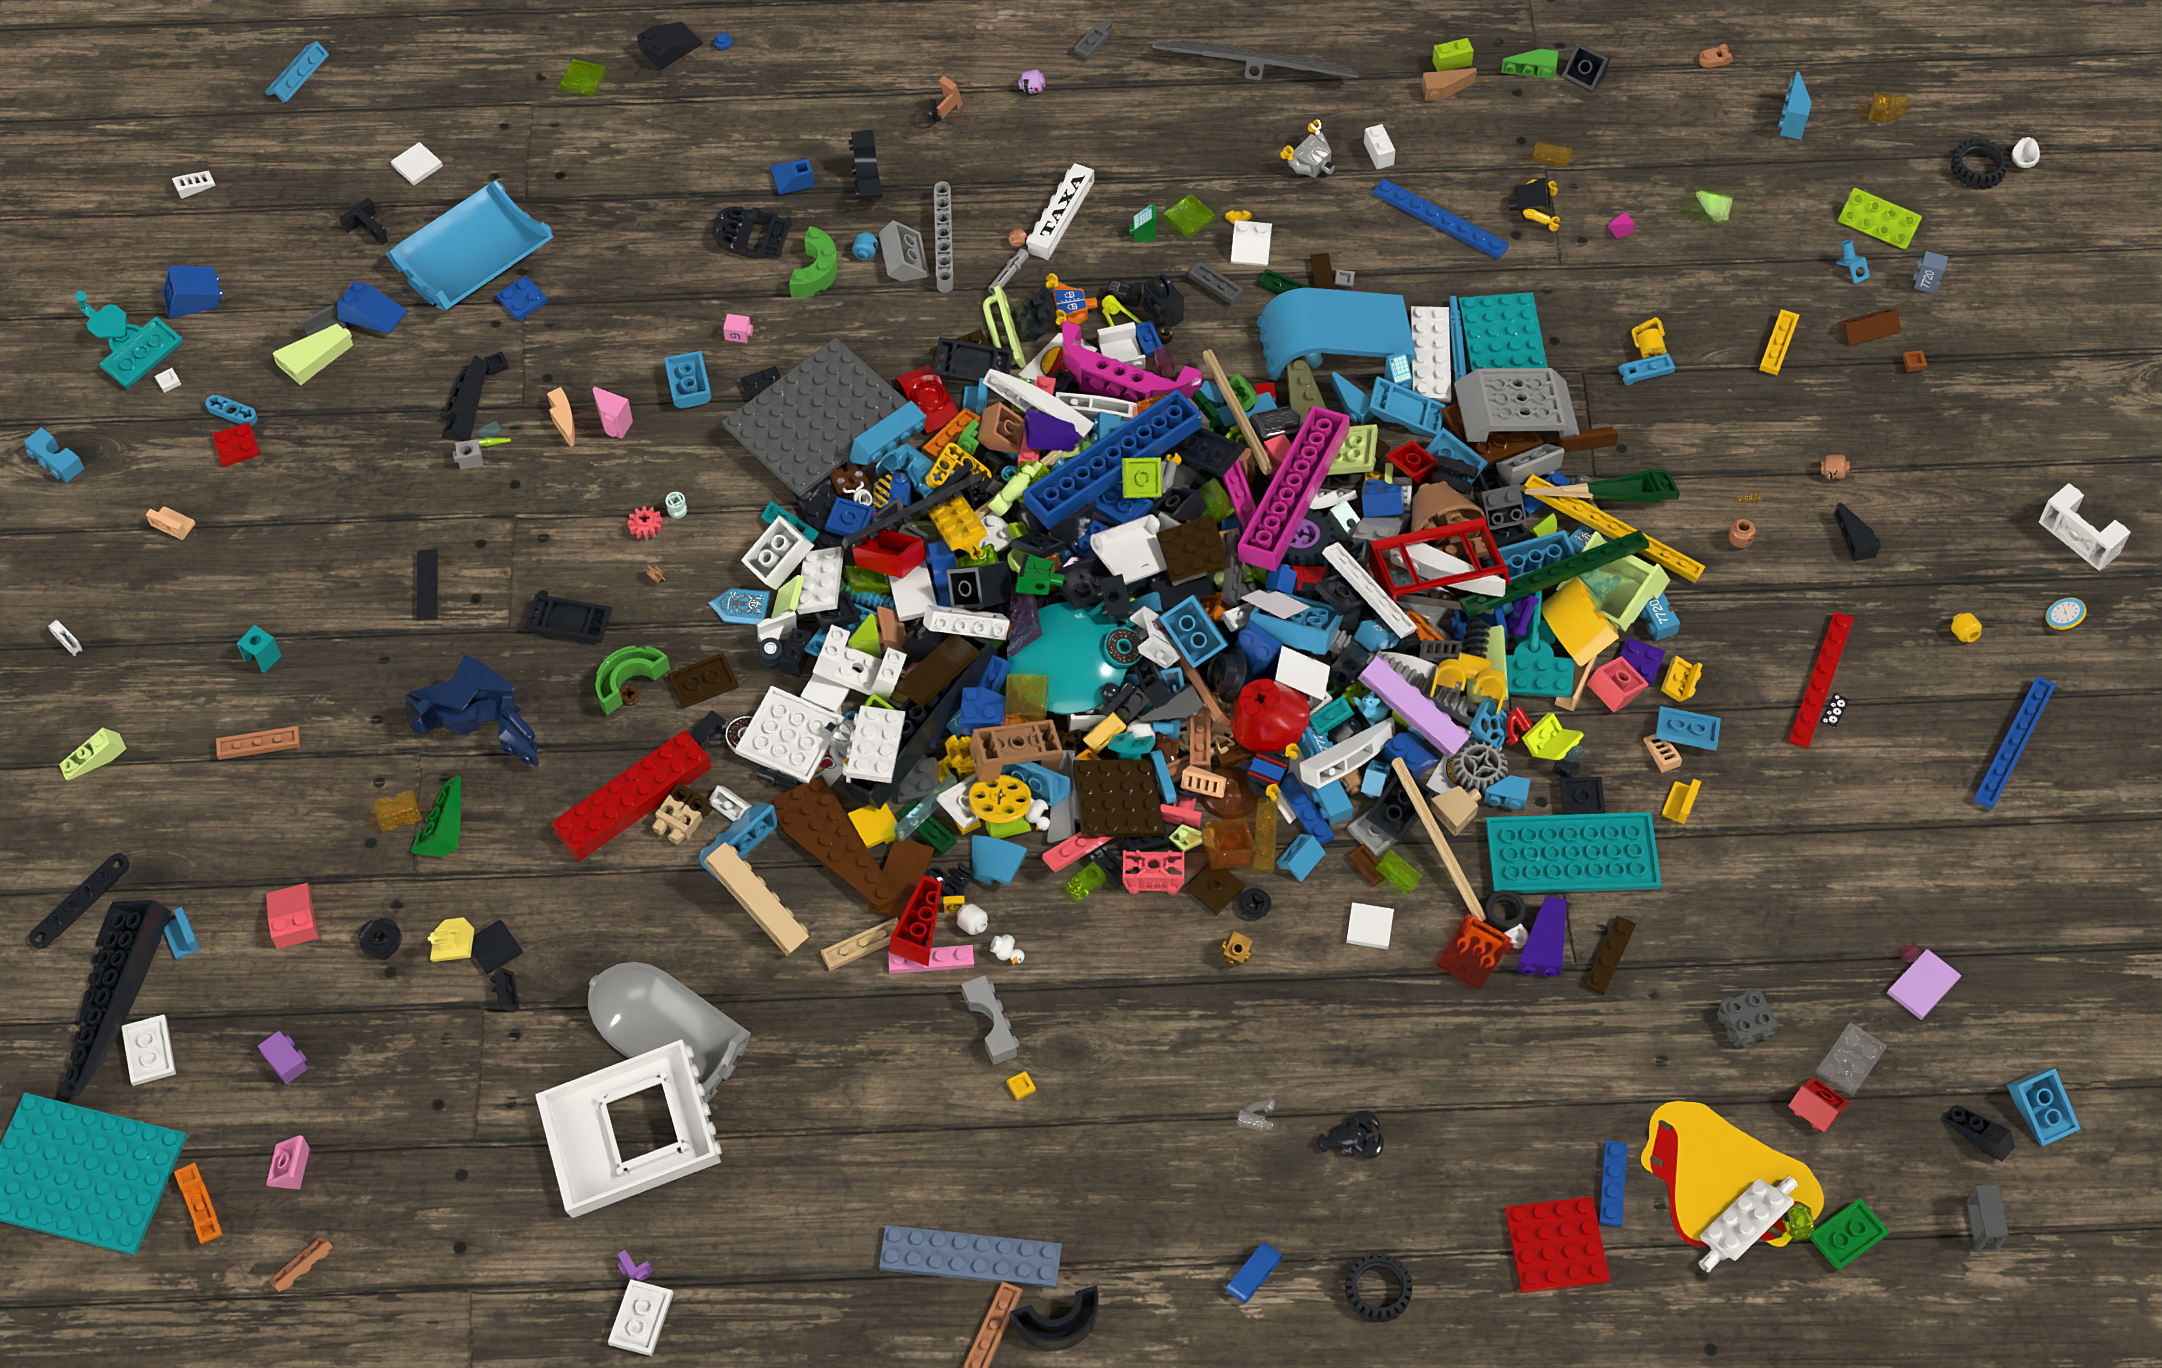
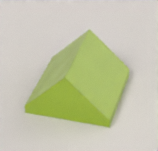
(867, 638)

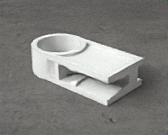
(65, 637)

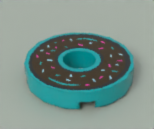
(1127, 637)

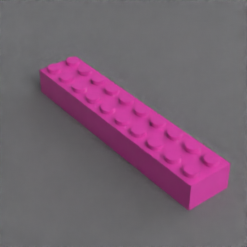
(1293, 488)

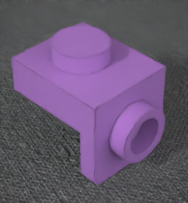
(635, 1273)

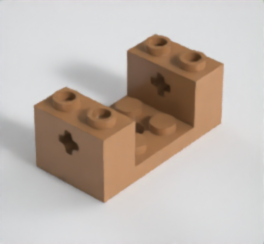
(995, 747)

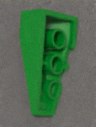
(443, 823)

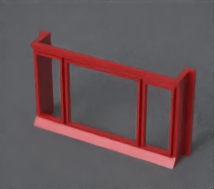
(1384, 578)

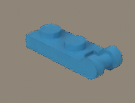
(1646, 368)

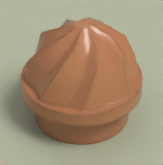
(1017, 238)

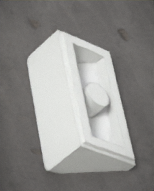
(728, 803)

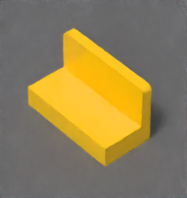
(1681, 801)

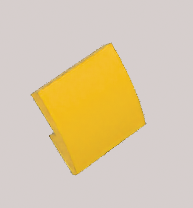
(874, 824)

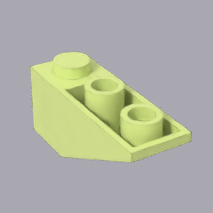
(95, 752)

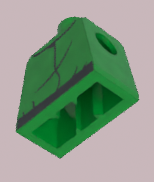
(1037, 576)

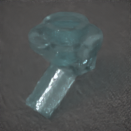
(1574, 752)

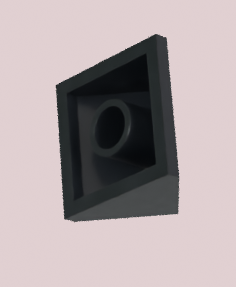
(1586, 67)

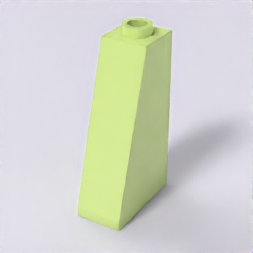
(313, 353)

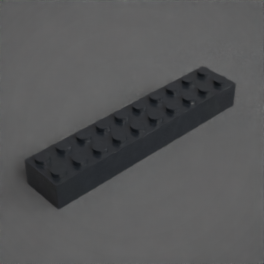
(923, 726)

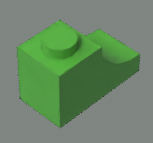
(1244, 392)

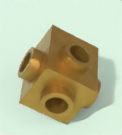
(1242, 945)

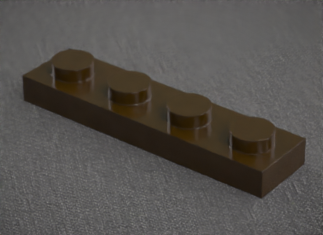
(1610, 955)

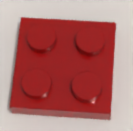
(236, 444)

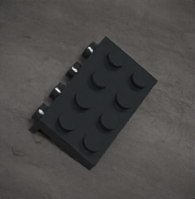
(1083, 578)

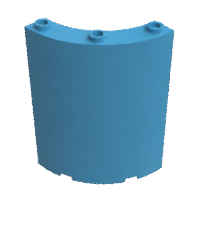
(468, 246)

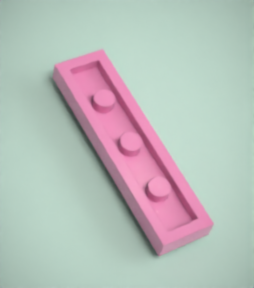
(941, 959)

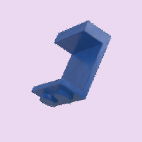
(1459, 622)

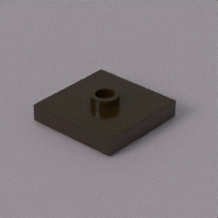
(1215, 888)

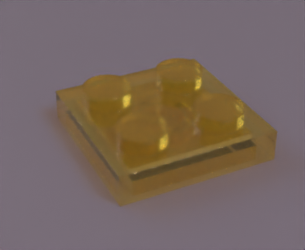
(1026, 695)

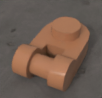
(1709, 57)

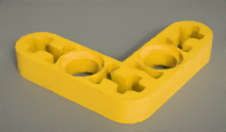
(951, 461)

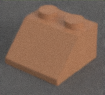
(1001, 429)

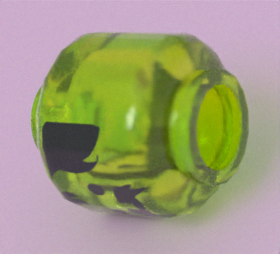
(1798, 1222)

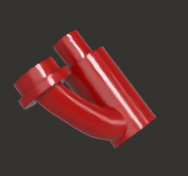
(1521, 720)

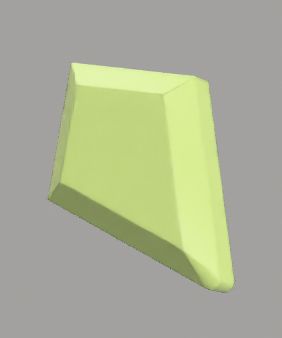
(1186, 838)

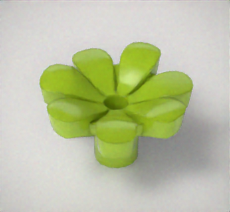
(1350, 694)

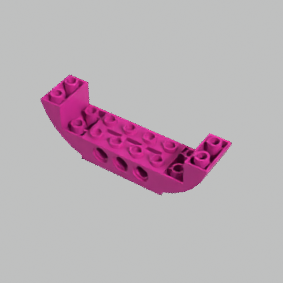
(1115, 379)

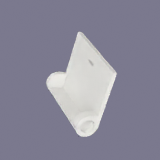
(1131, 549)

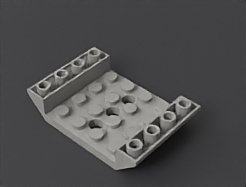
(1491, 402)

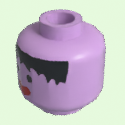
(1032, 81)

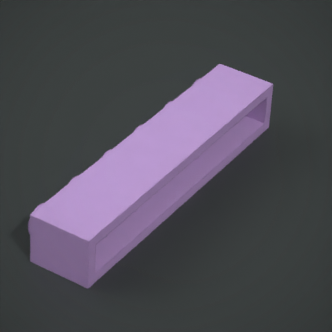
(1413, 707)

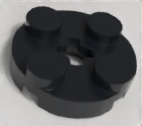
(382, 949)

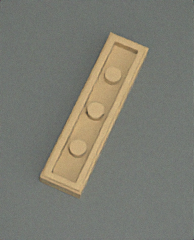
(859, 945)

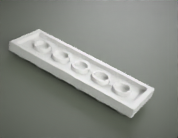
(1432, 346)

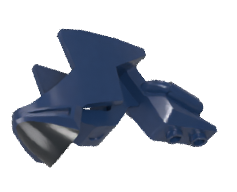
(470, 699)

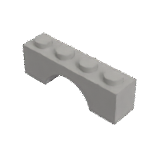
(980, 997)

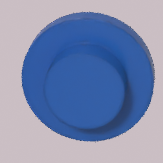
(723, 41)

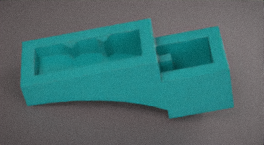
(773, 511)

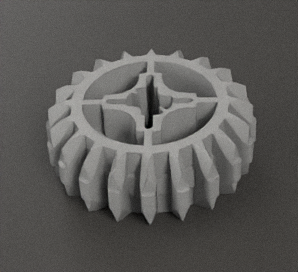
(1472, 757)

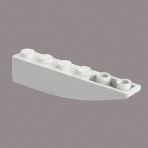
(1091, 405)
(1347, 755)

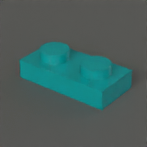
(1331, 715)

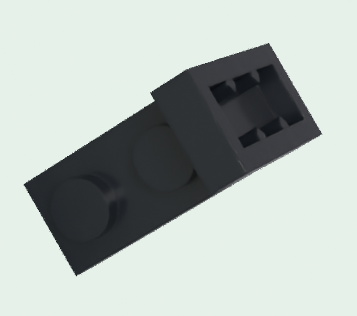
(362, 216)

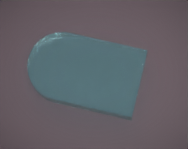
(490, 430)

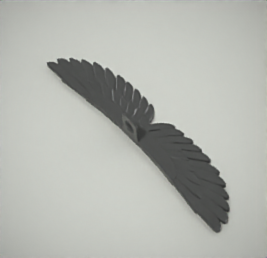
(1256, 59)

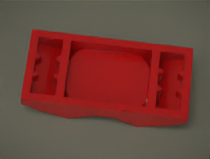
(929, 396)

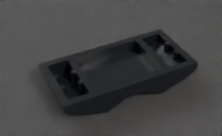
(969, 360)
(568, 619)

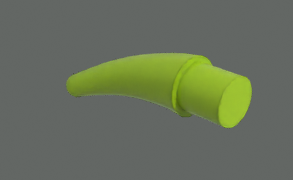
(493, 441)

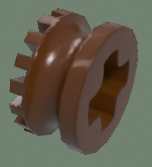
(634, 697)

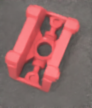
(1153, 879)

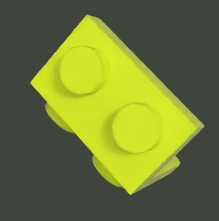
(1549, 739)

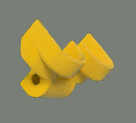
(1491, 681)

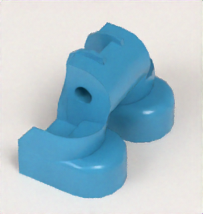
(909, 461)

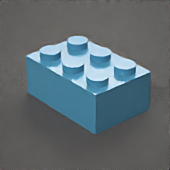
(1193, 631)

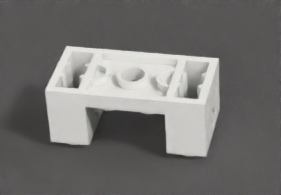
(2064, 523)
(877, 675)

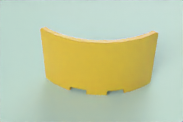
(1577, 623)

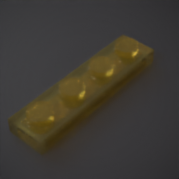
(1265, 835)

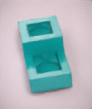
(1129, 744)

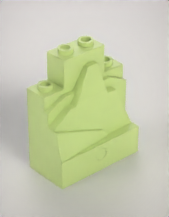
(1638, 586)

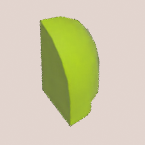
(1543, 527)

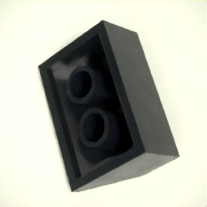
(1174, 595)

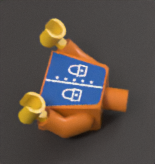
(1069, 302)

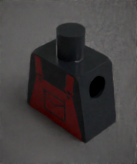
(1306, 580)

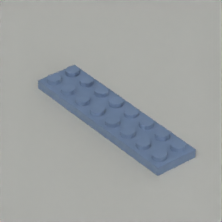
(970, 1256)

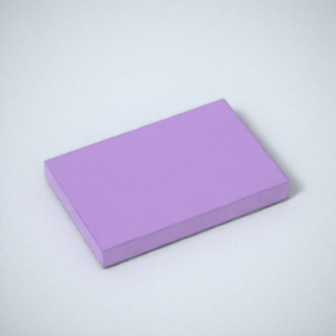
(1924, 984)

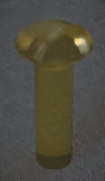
(1758, 496)

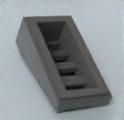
(1441, 645)

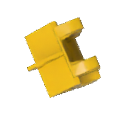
(959, 756)

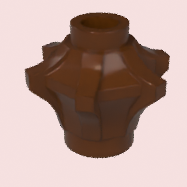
(1168, 747)

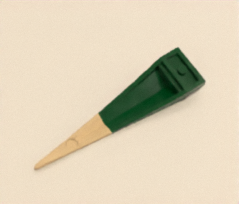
(1641, 486)

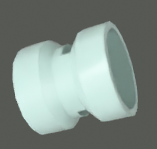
(676, 505)

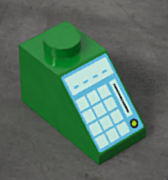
(1144, 225)

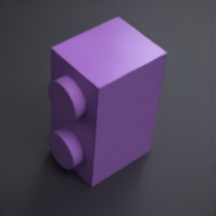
(282, 1056)

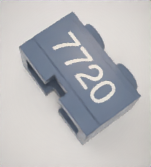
(1930, 272)

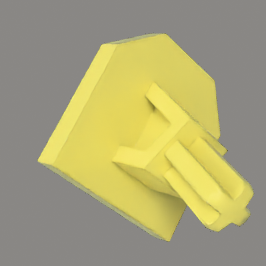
(452, 940)

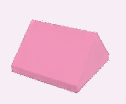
(288, 1163)

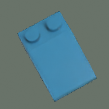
(2044, 1105)

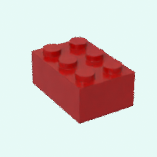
(890, 554)

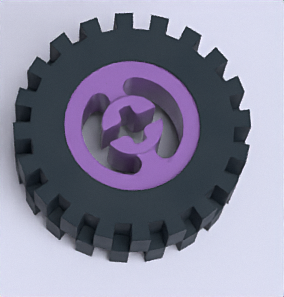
(1310, 554)

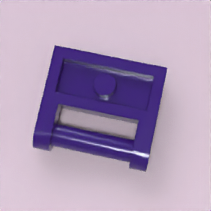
(1520, 616)

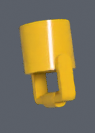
(1650, 340)

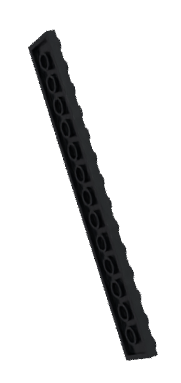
(820, 499)

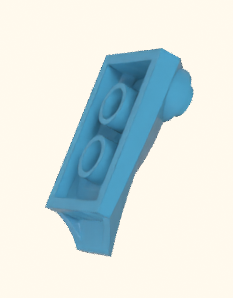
(688, 379)
(1041, 781)

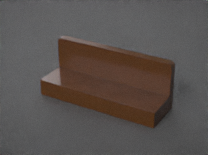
(1871, 326)
(1588, 439)

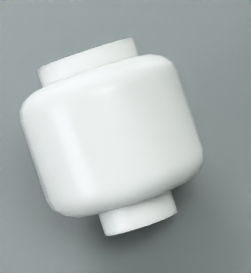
(971, 918)

